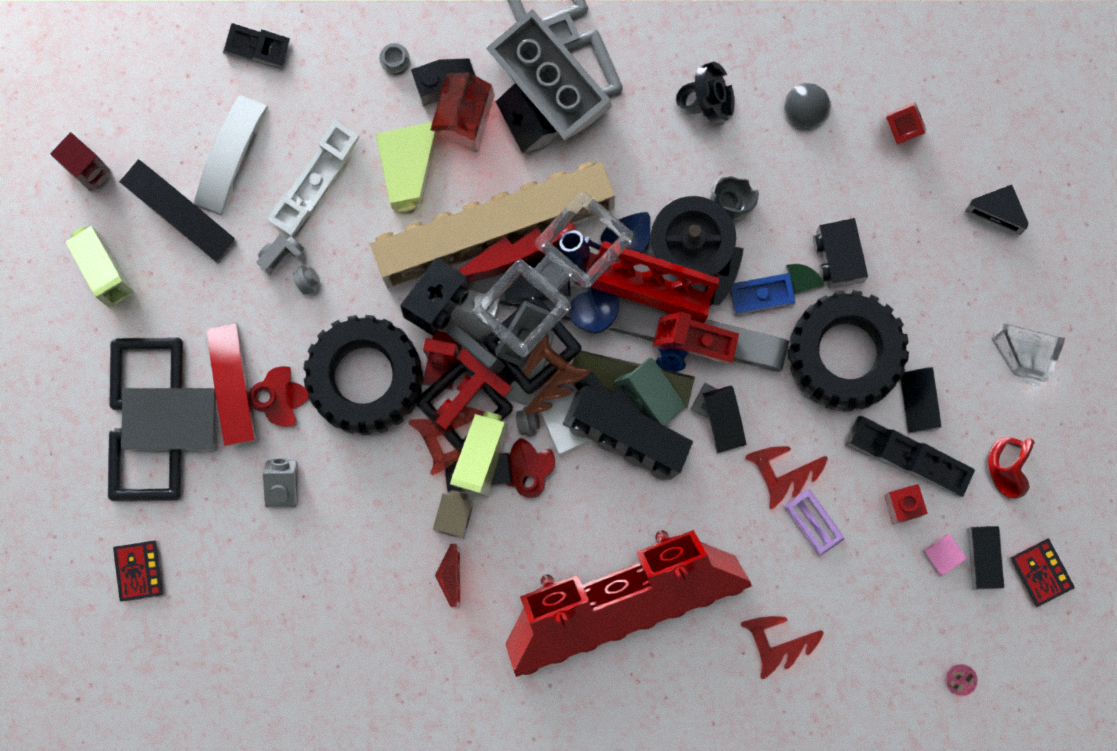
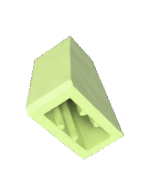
(406, 163)
(99, 266)
(480, 453)

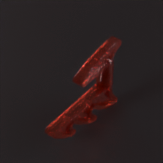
(431, 430)
(779, 486)
(773, 656)

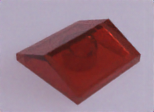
(449, 576)

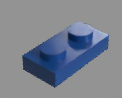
(762, 294)

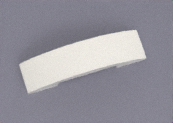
(228, 154)
(315, 178)

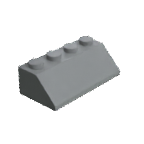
(549, 75)

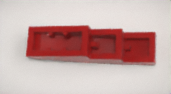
(504, 254)
(231, 385)

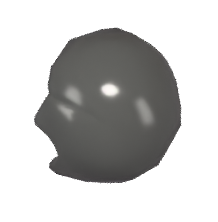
(807, 105)
(735, 196)

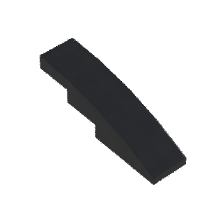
(176, 210)
(910, 456)

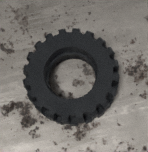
(863, 313)
(340, 341)

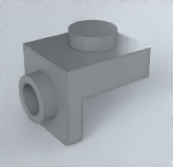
(273, 254)
(280, 483)

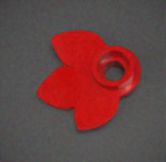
(283, 396)
(528, 463)

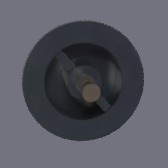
(694, 234)

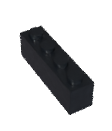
(627, 433)

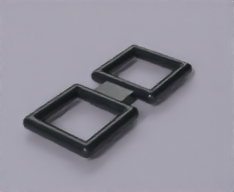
(510, 373)
(115, 402)

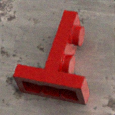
(695, 337)
(441, 356)
(469, 388)

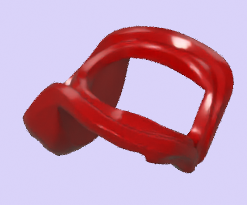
(1010, 480)

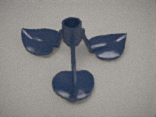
(596, 309)

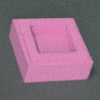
(944, 555)

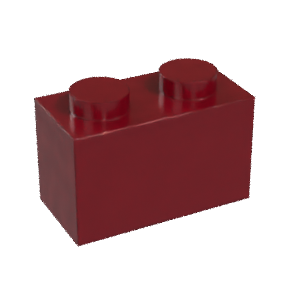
(80, 162)

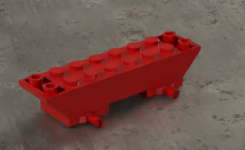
(577, 618)

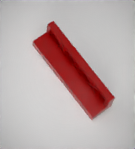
(652, 289)

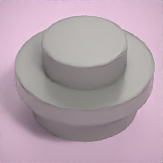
(394, 58)
(306, 279)
(527, 423)

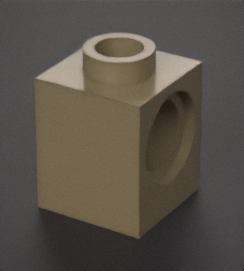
(453, 514)

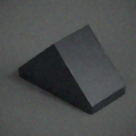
(1001, 209)

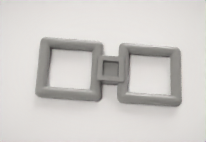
(564, 29)

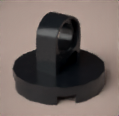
(712, 94)

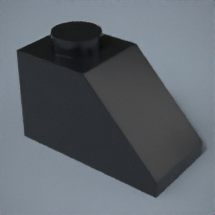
(431, 77)

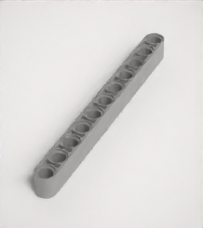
(641, 322)

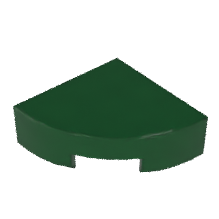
(803, 278)

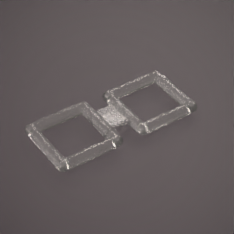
(553, 274)

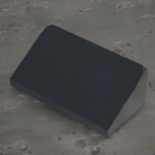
(920, 400)
(985, 557)

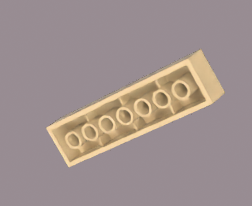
(478, 226)

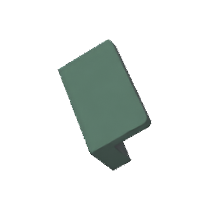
(651, 392)

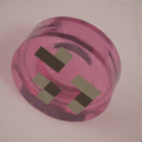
(961, 680)

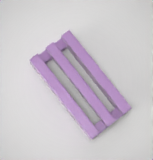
(804, 529)

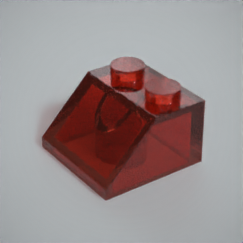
(463, 109)

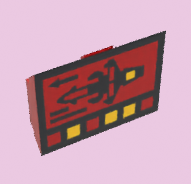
(137, 571)
(1042, 572)

